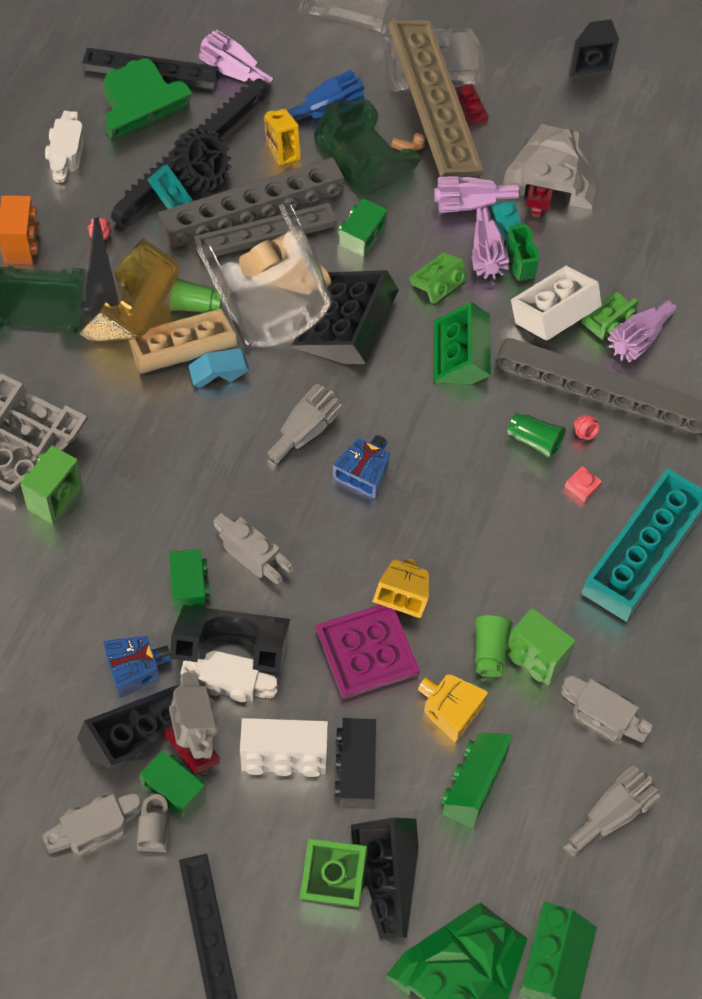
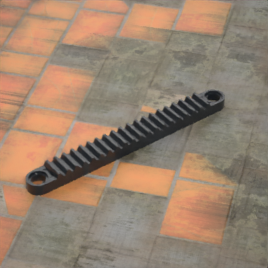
(223, 122)

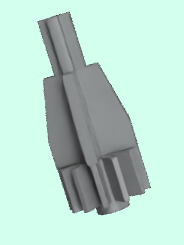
(306, 420)
(618, 806)

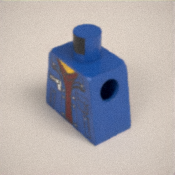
(363, 465)
(134, 663)

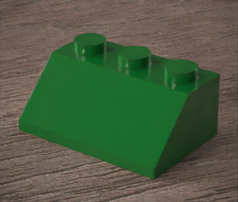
(462, 346)
(475, 777)
(558, 954)

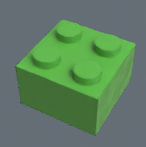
(51, 484)
(540, 647)
(334, 873)

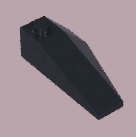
(100, 280)
(127, 730)
(389, 871)

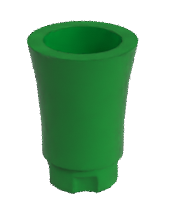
(537, 434)

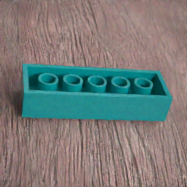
(645, 545)

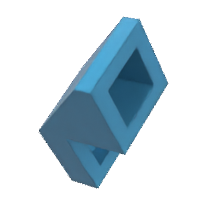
(225, 364)

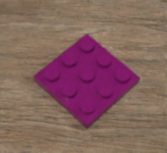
(367, 650)

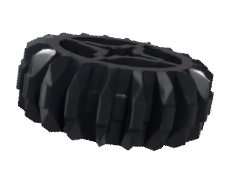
(195, 143)

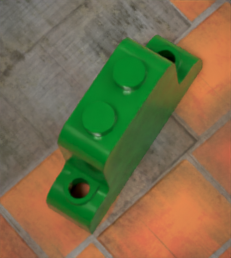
(140, 96)

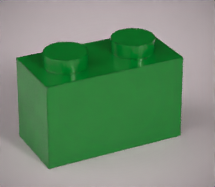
(362, 226)
(187, 578)
(173, 782)

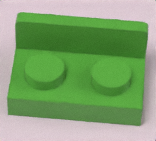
(440, 276)

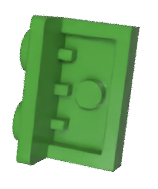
(612, 313)

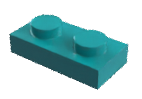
(169, 187)
(505, 215)

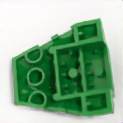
(463, 960)

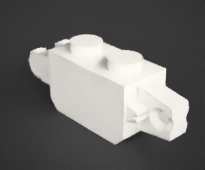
(65, 146)
(231, 677)

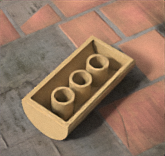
(183, 341)

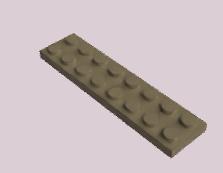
(435, 98)

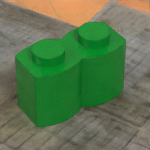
(522, 252)

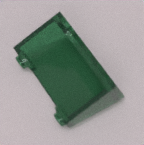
(357, 148)
(42, 298)

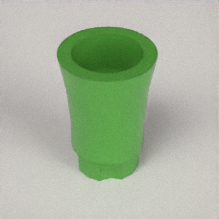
(193, 297)
(491, 644)

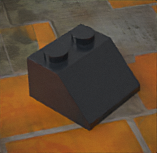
(594, 49)

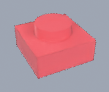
(583, 484)

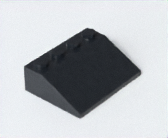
(354, 318)

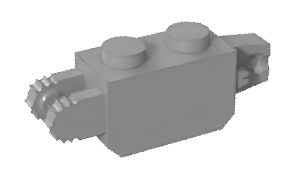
(251, 548)
(605, 710)
(193, 717)
(93, 824)

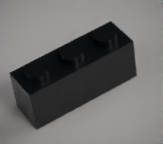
(356, 763)

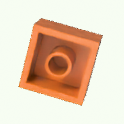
(18, 229)

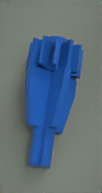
(337, 89)

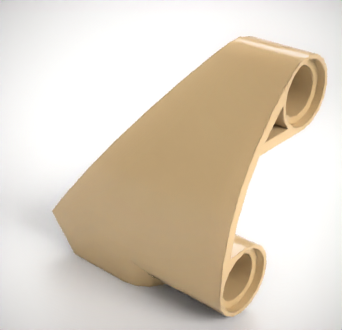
(267, 256)

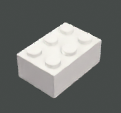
(556, 302)
(283, 746)

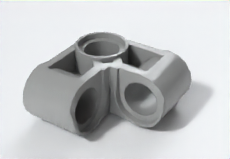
(153, 827)

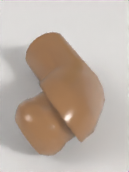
(416, 144)

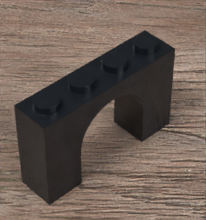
(205, 625)

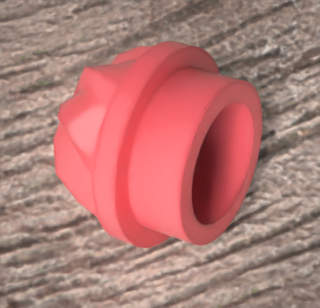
(105, 225)
(586, 427)

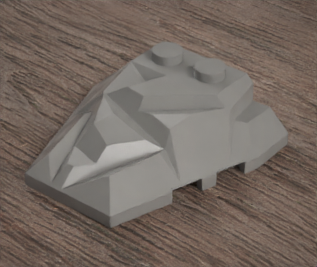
(556, 161)
(30, 429)

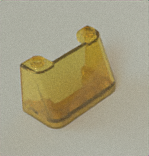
(148, 279)

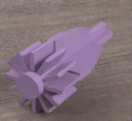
(231, 58)
(470, 193)
(488, 248)
(639, 331)

